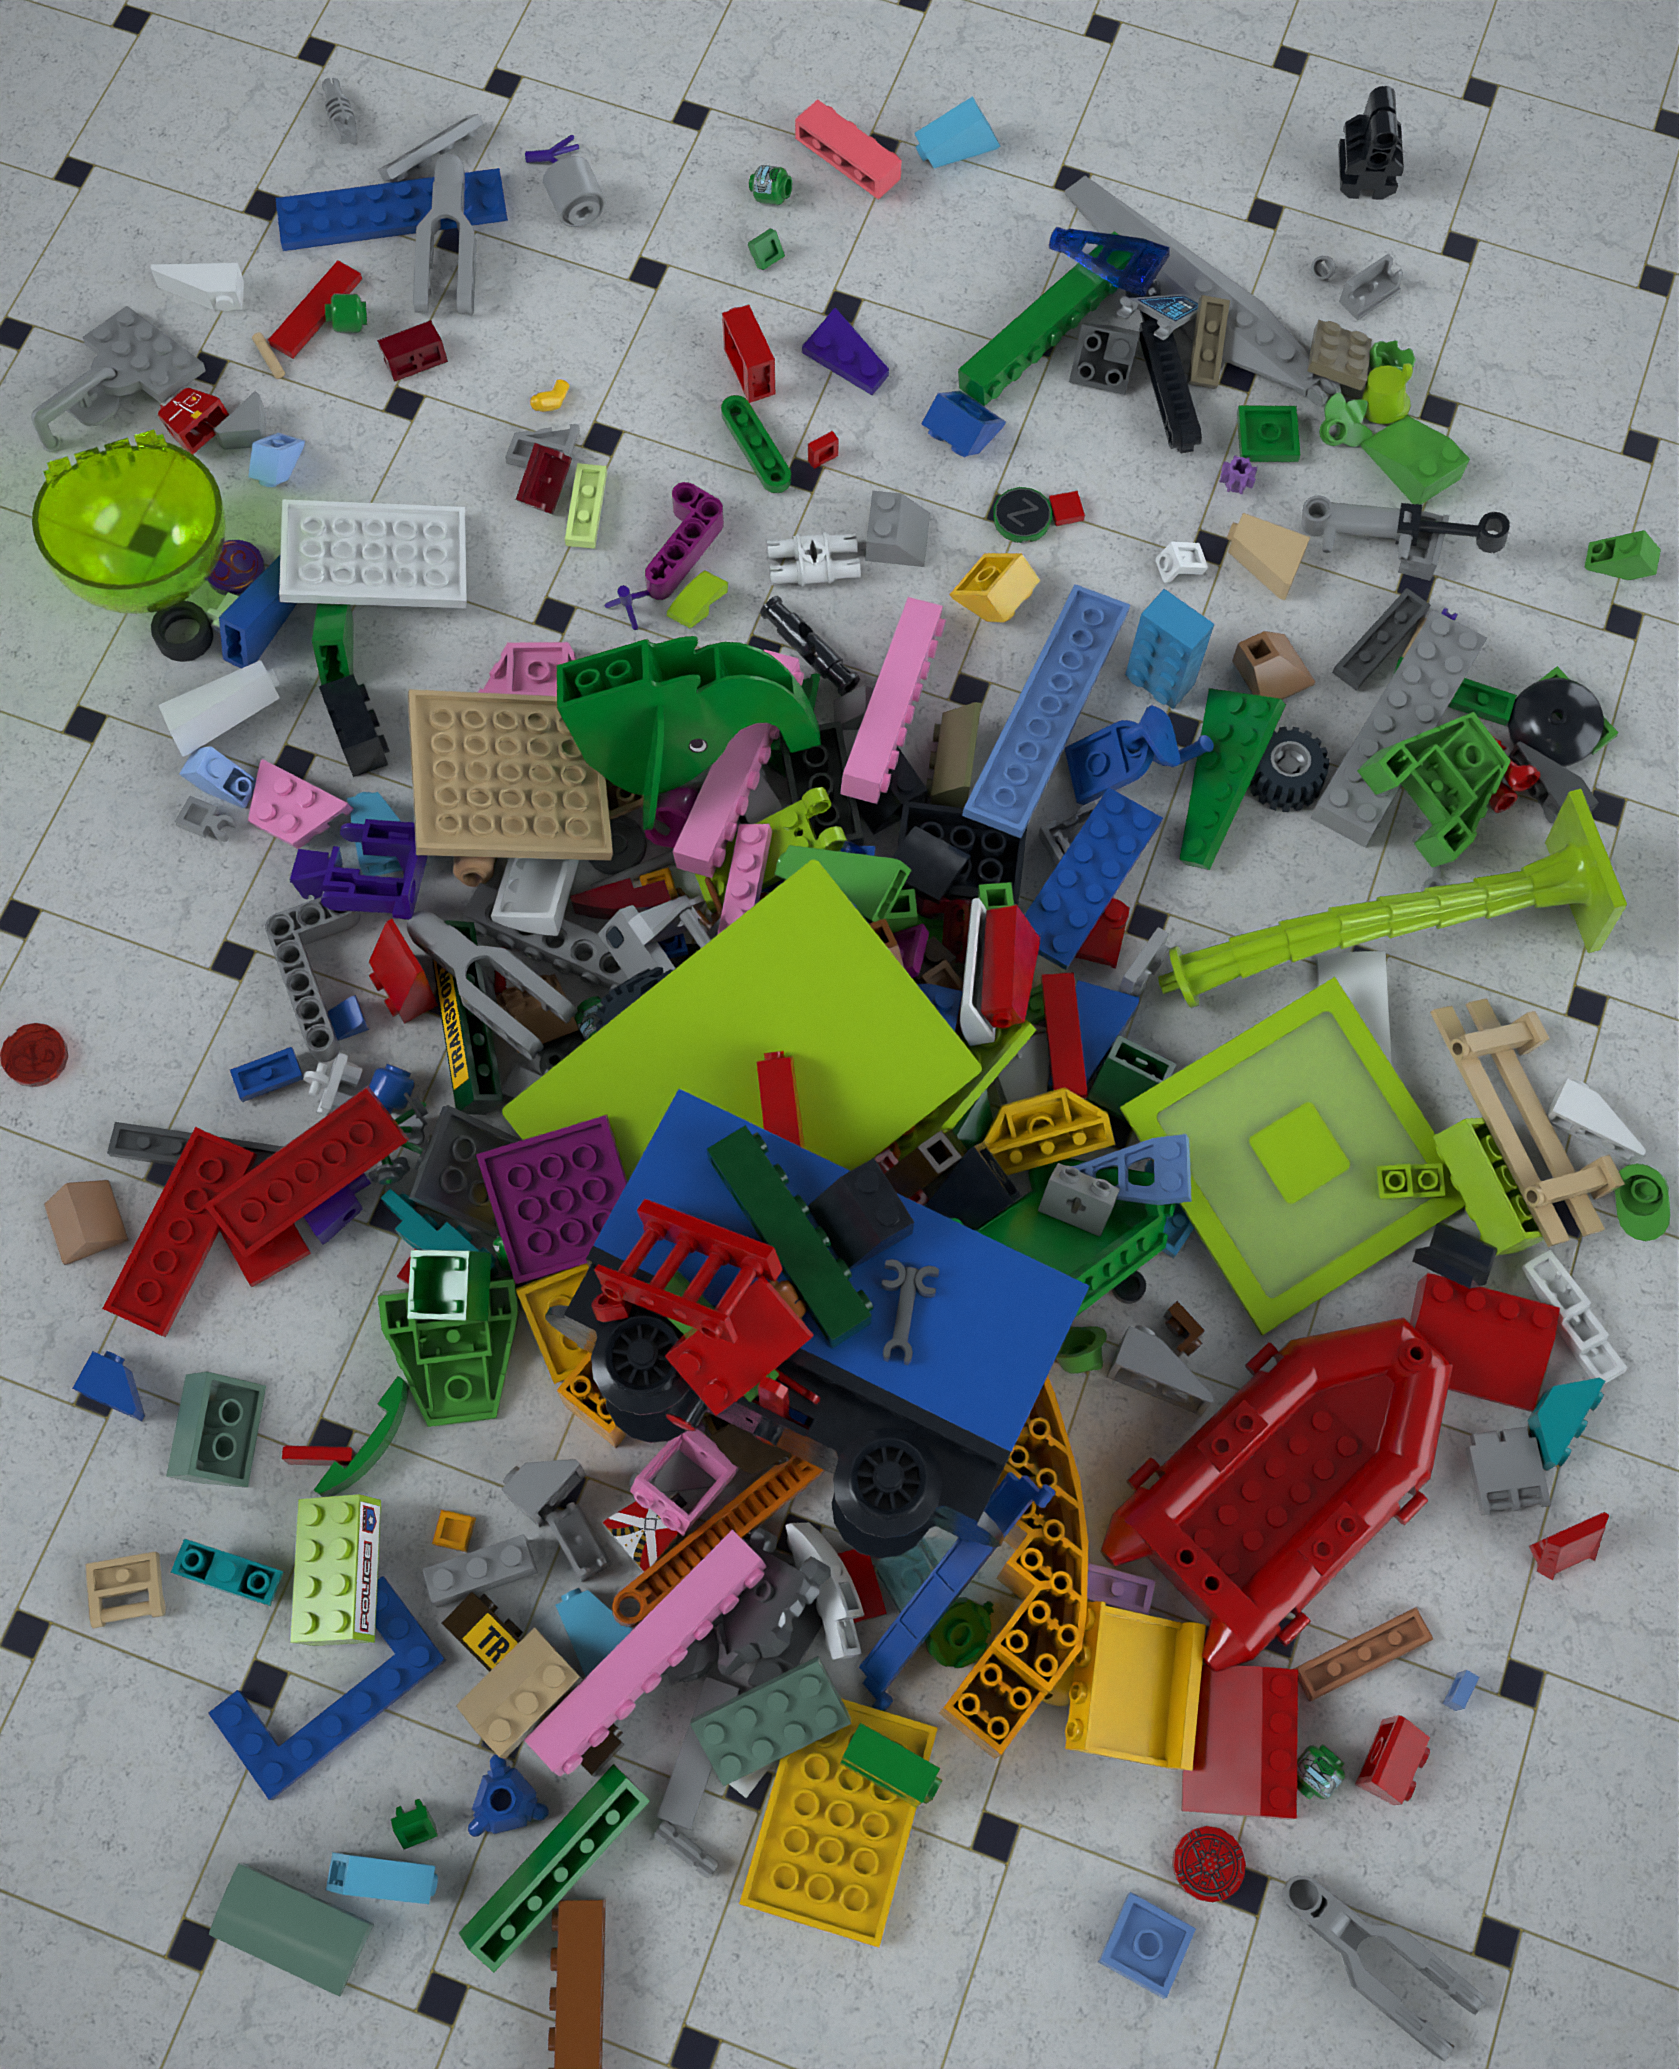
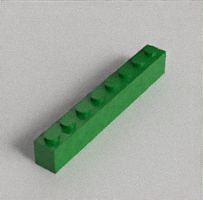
(1037, 329)

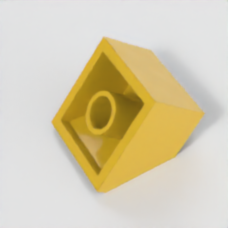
(996, 586)

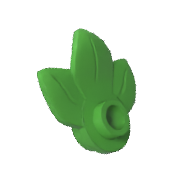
(1347, 420)

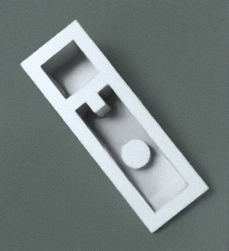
(208, 284)
(1589, 1118)

